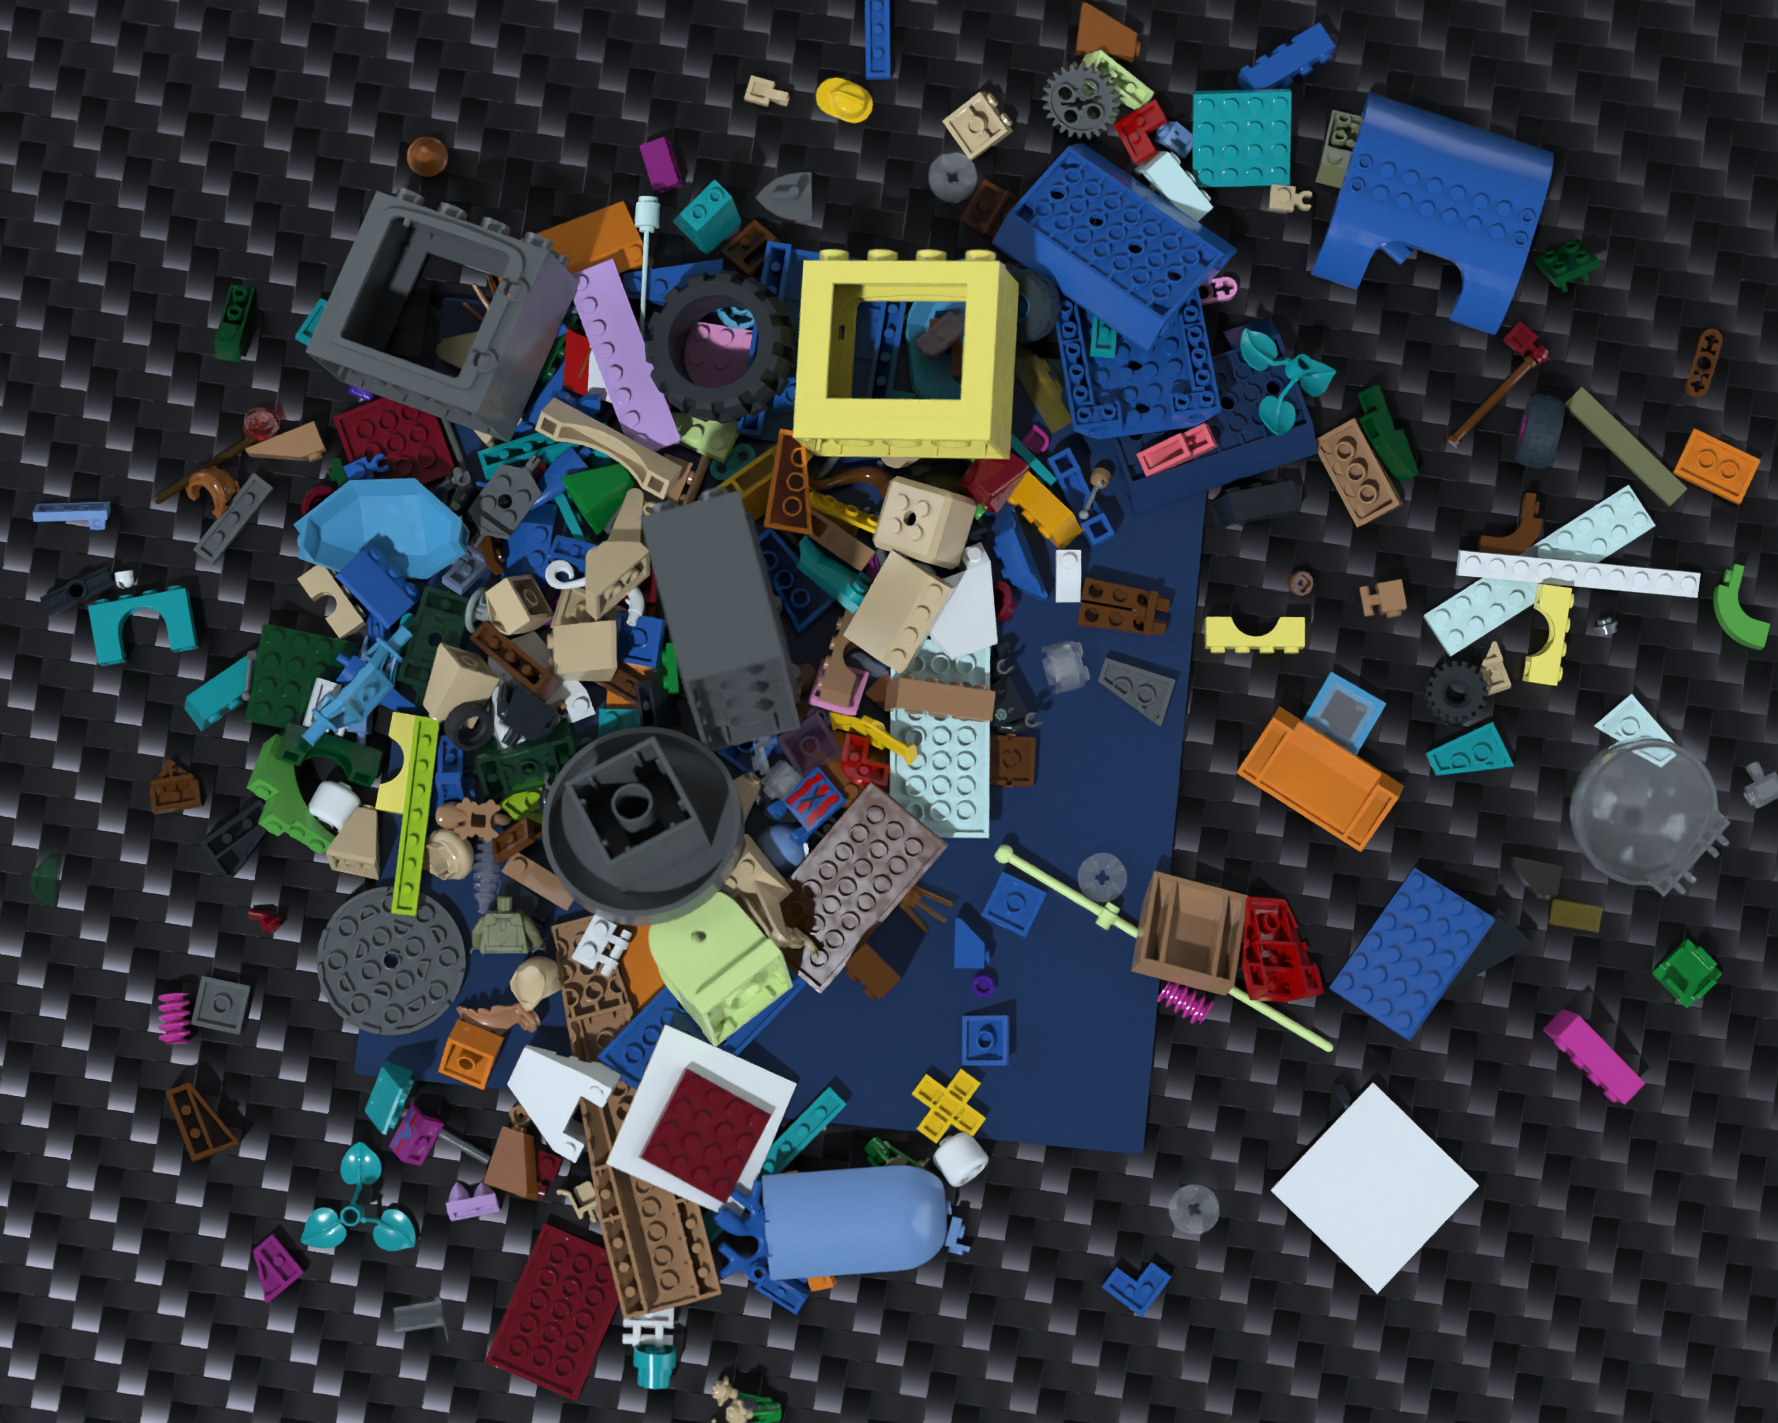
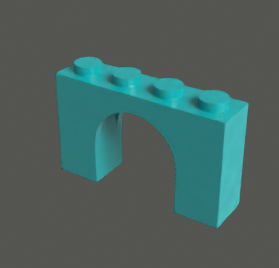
(109, 617)

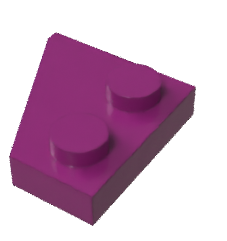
(275, 1267)

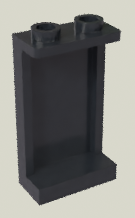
(946, 474)

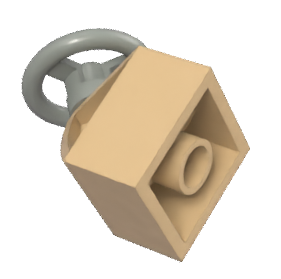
(510, 606)

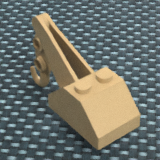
(619, 562)
(758, 891)

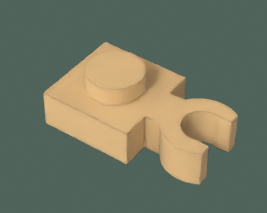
(1284, 198)

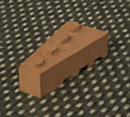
(940, 699)

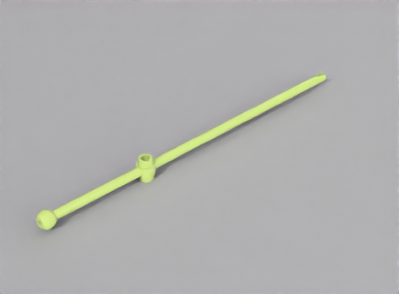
(1109, 916)

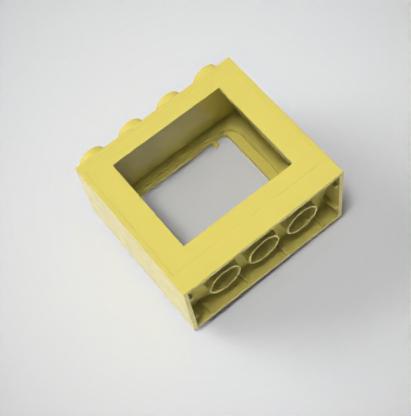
(968, 428)

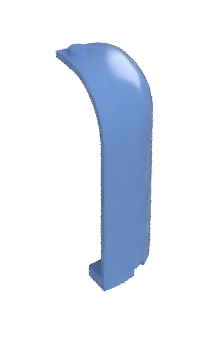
(853, 1221)

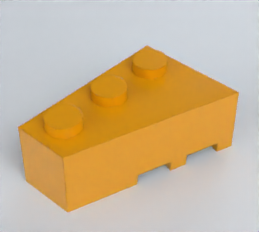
(1045, 511)

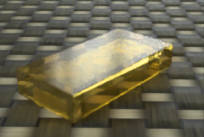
(1575, 916)

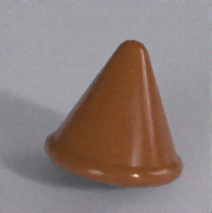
(427, 156)

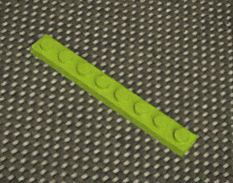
(415, 816)

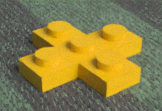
(948, 1106)

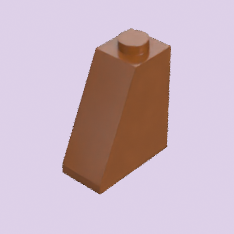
(1104, 33)
(514, 1163)

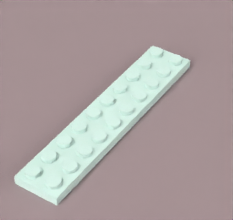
(1495, 601)

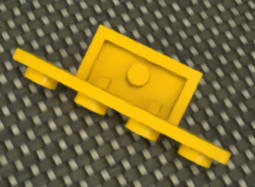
(844, 515)

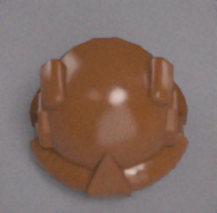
(218, 483)

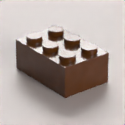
(871, 973)

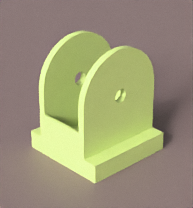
(719, 966)

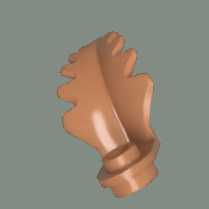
(500, 1018)

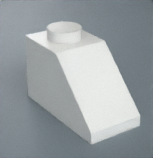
(1068, 576)

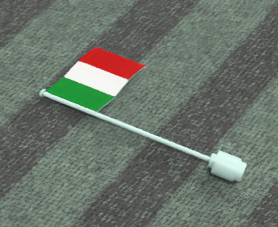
(577, 346)

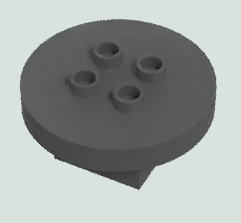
(643, 826)

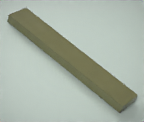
(1625, 446)

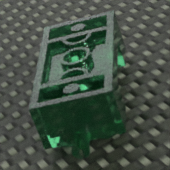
(438, 613)
(502, 769)

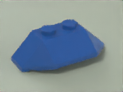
(529, 545)
(1017, 558)

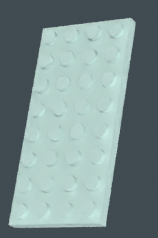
(951, 772)

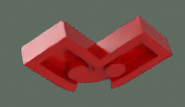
(855, 765)

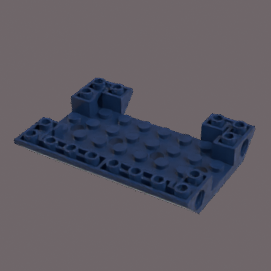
(1242, 437)

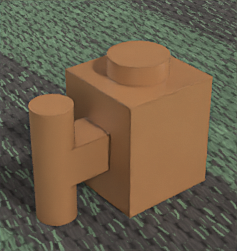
(1388, 597)

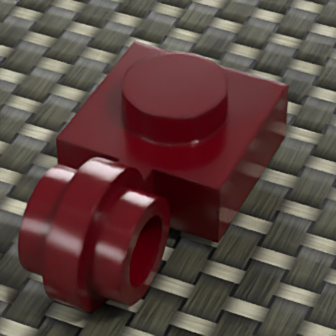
(1522, 339)
(546, 1168)

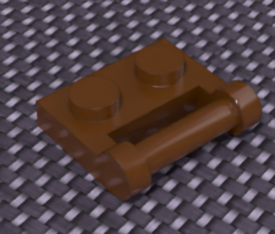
(745, 246)

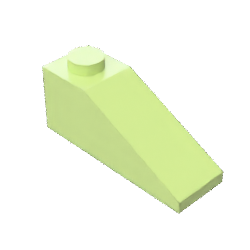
(1132, 91)

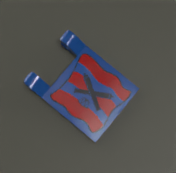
(811, 804)

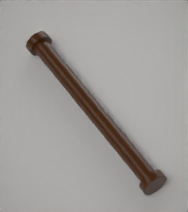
(1491, 401)

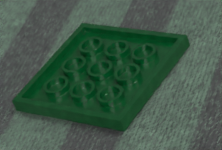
(287, 673)

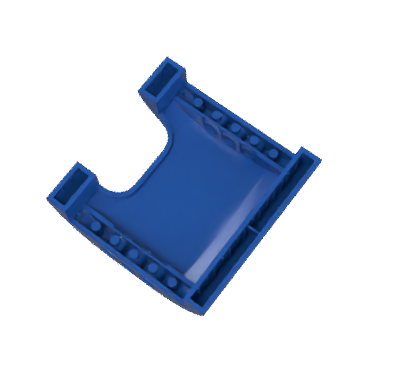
(1443, 193)

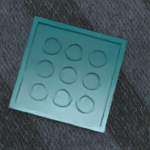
(1241, 137)

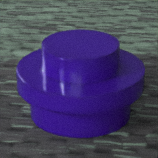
(983, 986)

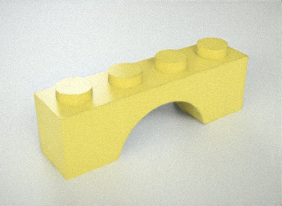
(1554, 605)
(1223, 634)
(392, 794)

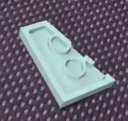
(1631, 721)

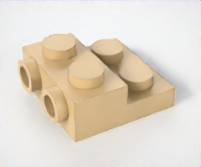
(978, 124)

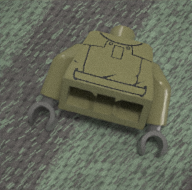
(506, 931)

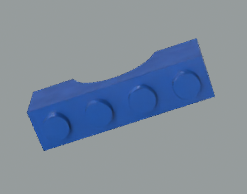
(1076, 493)

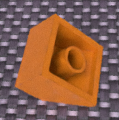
(470, 1054)

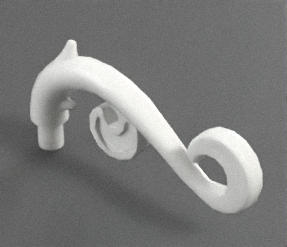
(635, 600)

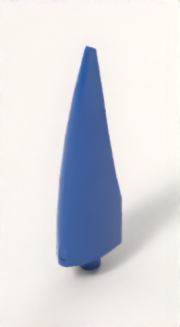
(566, 464)
(392, 700)

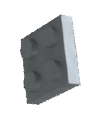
(221, 1005)

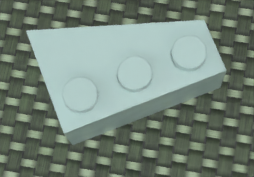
(1175, 184)

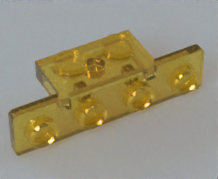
(1041, 388)

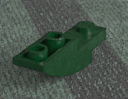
(1387, 443)

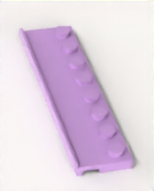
(622, 358)

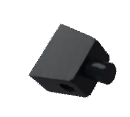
(522, 900)

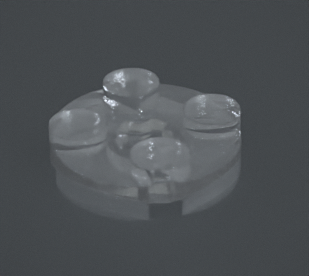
(954, 191)
(1112, 868)

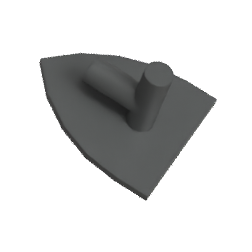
(789, 197)

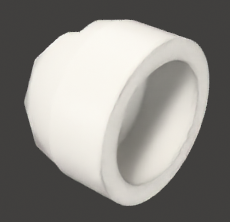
(124, 579)

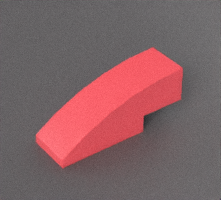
(1177, 450)

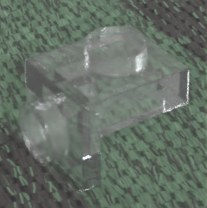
(760, 760)

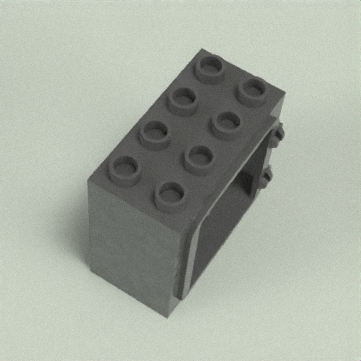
(508, 345)
(723, 619)

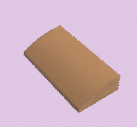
(1357, 473)

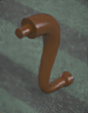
(867, 474)

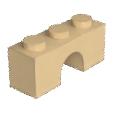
(346, 617)

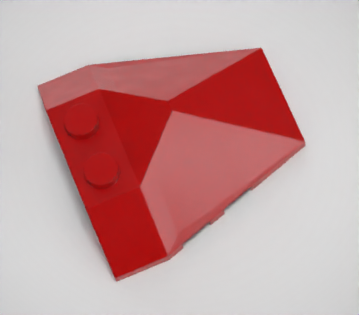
(1274, 956)

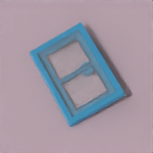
(1344, 712)

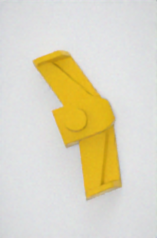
(876, 732)

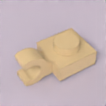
(762, 91)

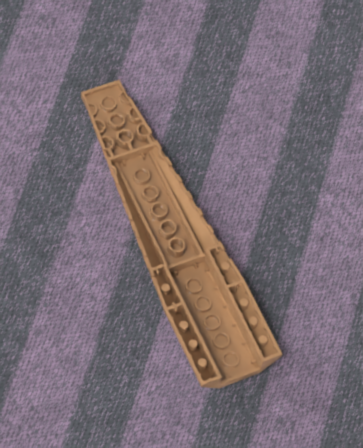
(649, 1233)

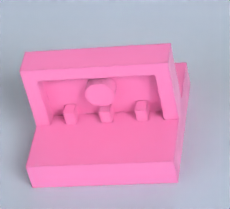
(855, 701)

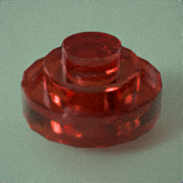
(261, 424)

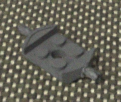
(498, 521)

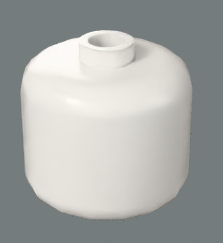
(333, 804)
(960, 1158)

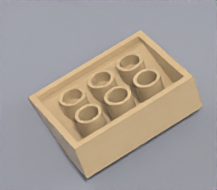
(899, 612)

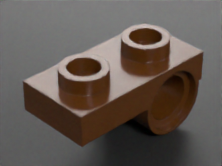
(491, 550)

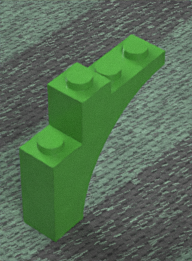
(284, 805)

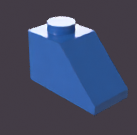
(968, 948)

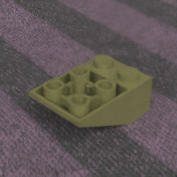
(1338, 148)

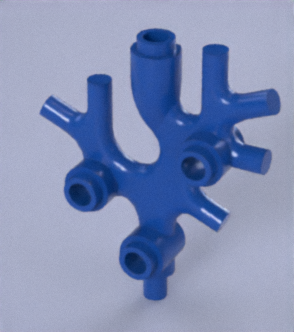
(752, 1226)

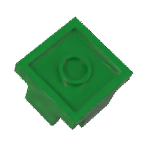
(1687, 973)

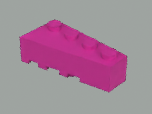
(1594, 1056)

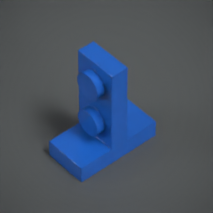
(450, 771)

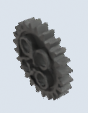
(1076, 79)

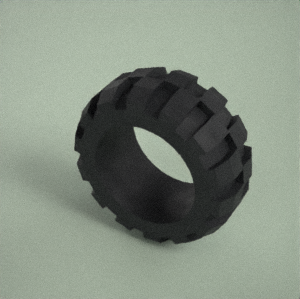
(678, 317)

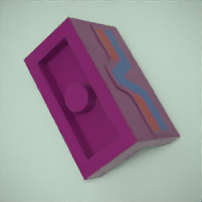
(415, 1136)

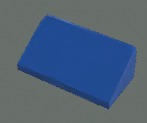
(786, 1292)

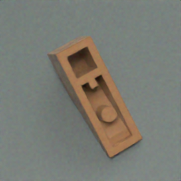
(297, 444)
(538, 880)

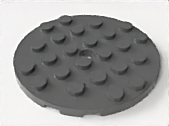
(386, 998)

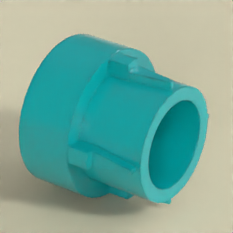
(654, 1365)

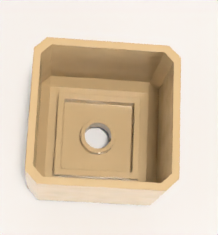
(940, 523)

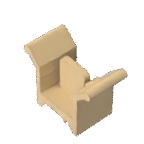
(586, 1197)

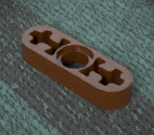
(1702, 344)

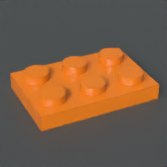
(1716, 466)

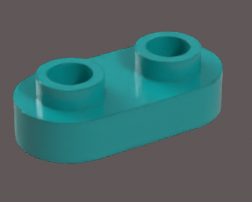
(732, 462)

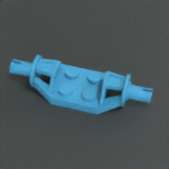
(364, 690)

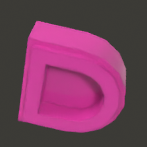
(1036, 441)

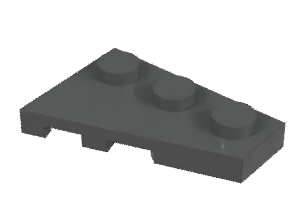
(1139, 688)

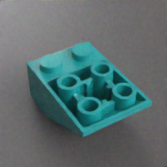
(389, 1096)

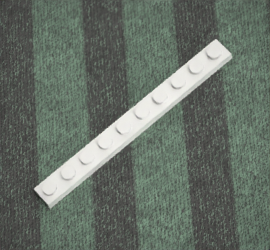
(1578, 573)

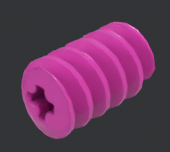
(1185, 1001)
(174, 1018)

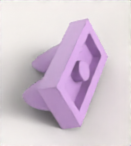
(462, 1206)

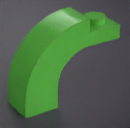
(1731, 616)

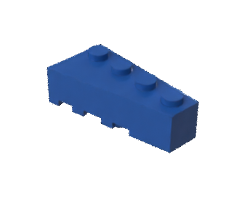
(662, 280)
(800, 595)

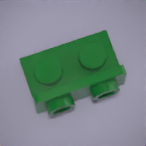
(668, 673)

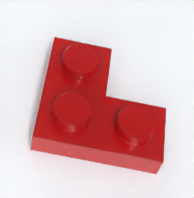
(1135, 131)

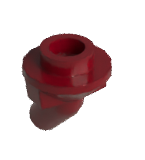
(268, 923)

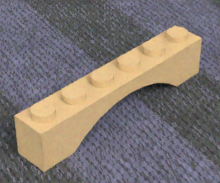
(570, 425)

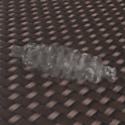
(486, 876)

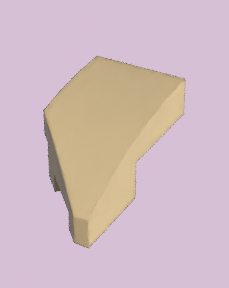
(1494, 671)

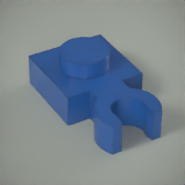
(365, 470)

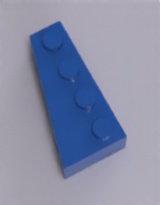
(1288, 61)

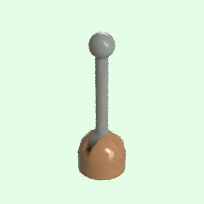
(1100, 479)

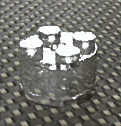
(1064, 666)
(1206, 1203)

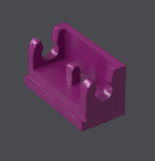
(661, 165)

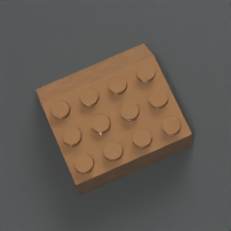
(1190, 933)

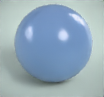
(780, 849)

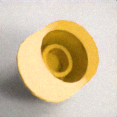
(844, 100)

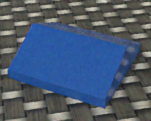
(985, 1040)

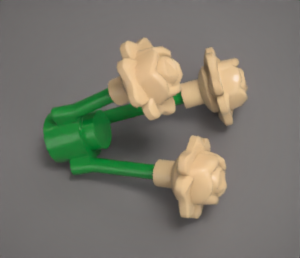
(737, 1413)

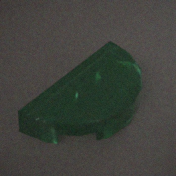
(45, 881)

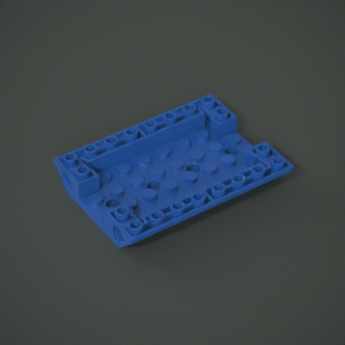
(1095, 261)
(1173, 381)

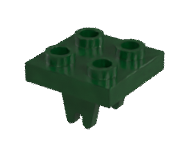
(1567, 263)

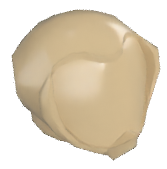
(448, 855)
(535, 980)

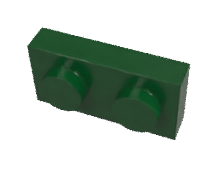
(336, 473)

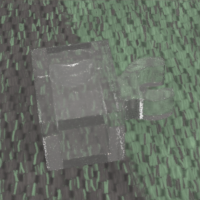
(780, 780)

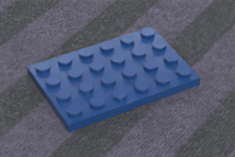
(1412, 954)

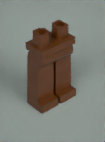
(1137, 618)

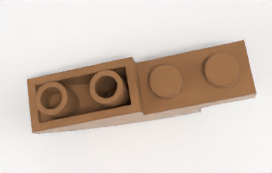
(840, 541)

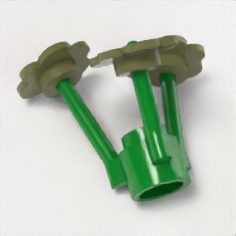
(880, 1152)

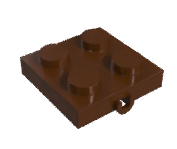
(1011, 761)

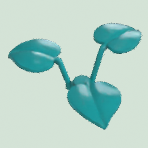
(1312, 375)
(324, 1227)

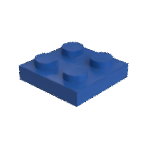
(642, 642)
(1013, 904)

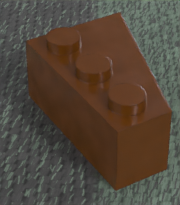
(199, 1125)

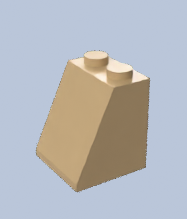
(583, 651)
(457, 679)

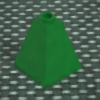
(599, 493)

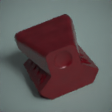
(993, 480)

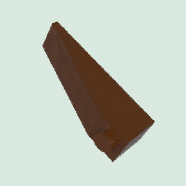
(515, 662)

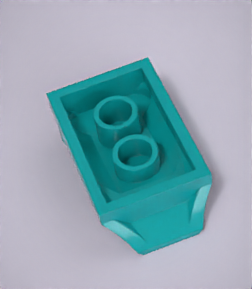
(838, 581)

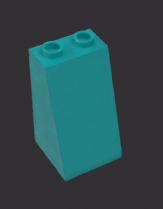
(709, 218)

